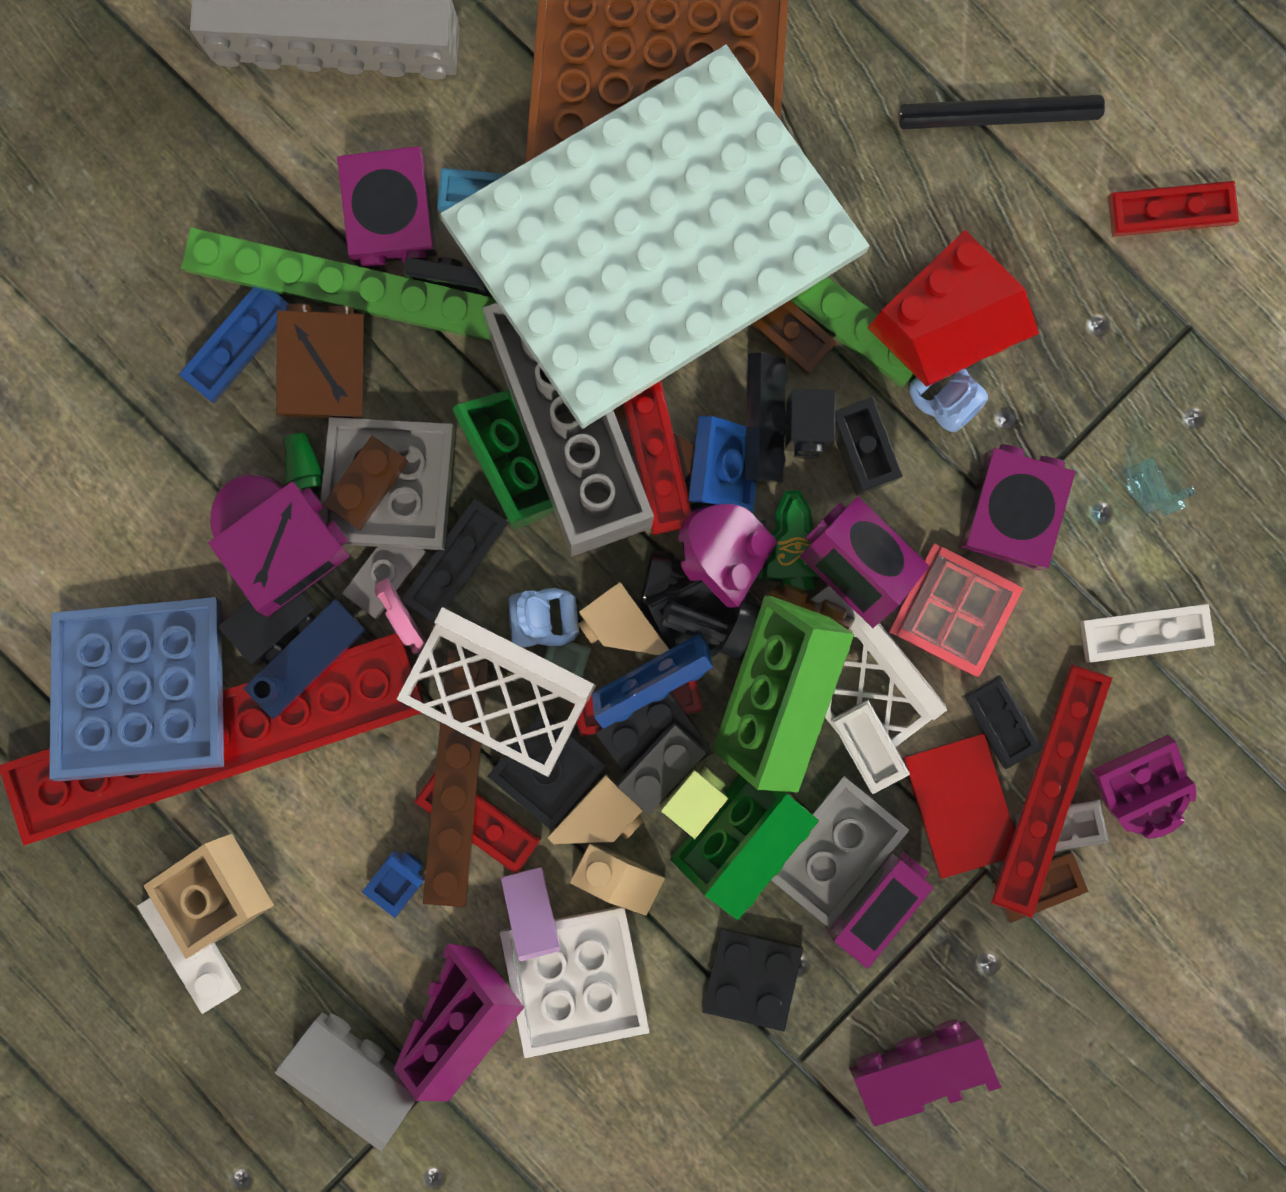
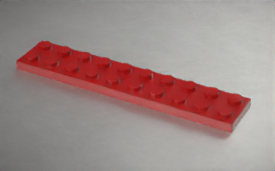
(344, 701)

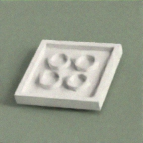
(582, 992)

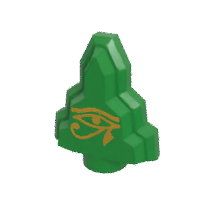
(792, 526)

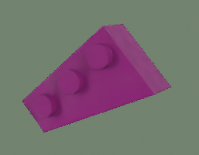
(459, 1026)
(923, 1072)

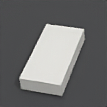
(870, 746)

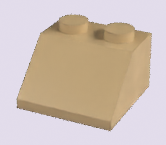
(208, 895)

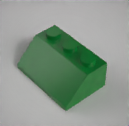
(505, 457)
(744, 845)

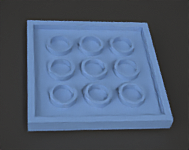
(136, 689)

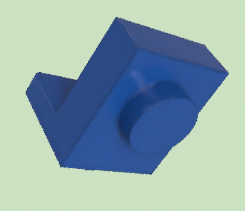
(396, 882)

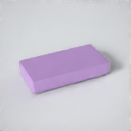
(530, 914)

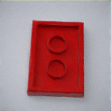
(961, 805)

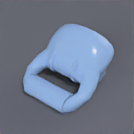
(954, 403)
(531, 617)

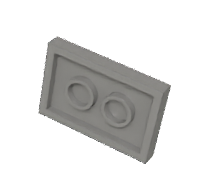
(839, 852)

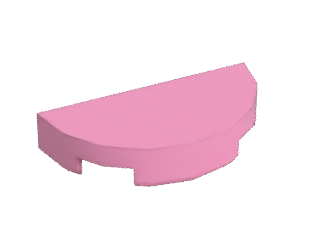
(400, 617)

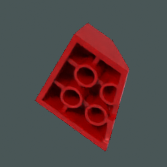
(955, 313)

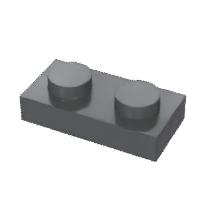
(661, 768)

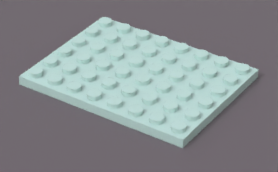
(654, 235)

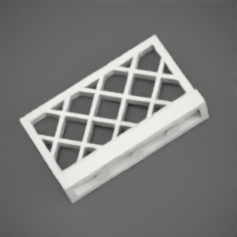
(512, 658)
(897, 667)

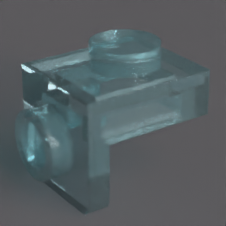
(1149, 487)

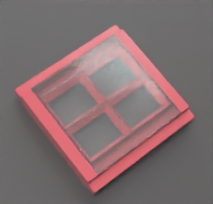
(956, 611)

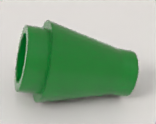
(301, 463)

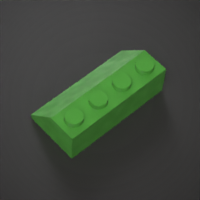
(782, 695)

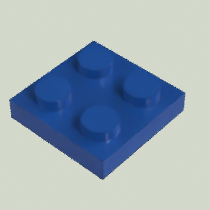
(720, 465)

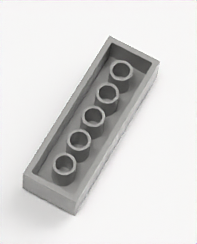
(331, 34)
(582, 469)

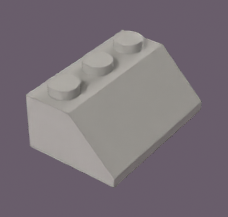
(348, 1079)

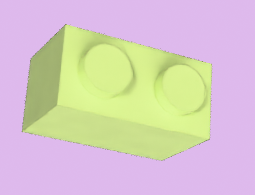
(695, 800)

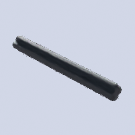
(1001, 111)

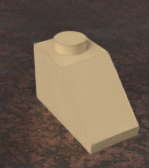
(620, 623)
(599, 816)
(617, 879)

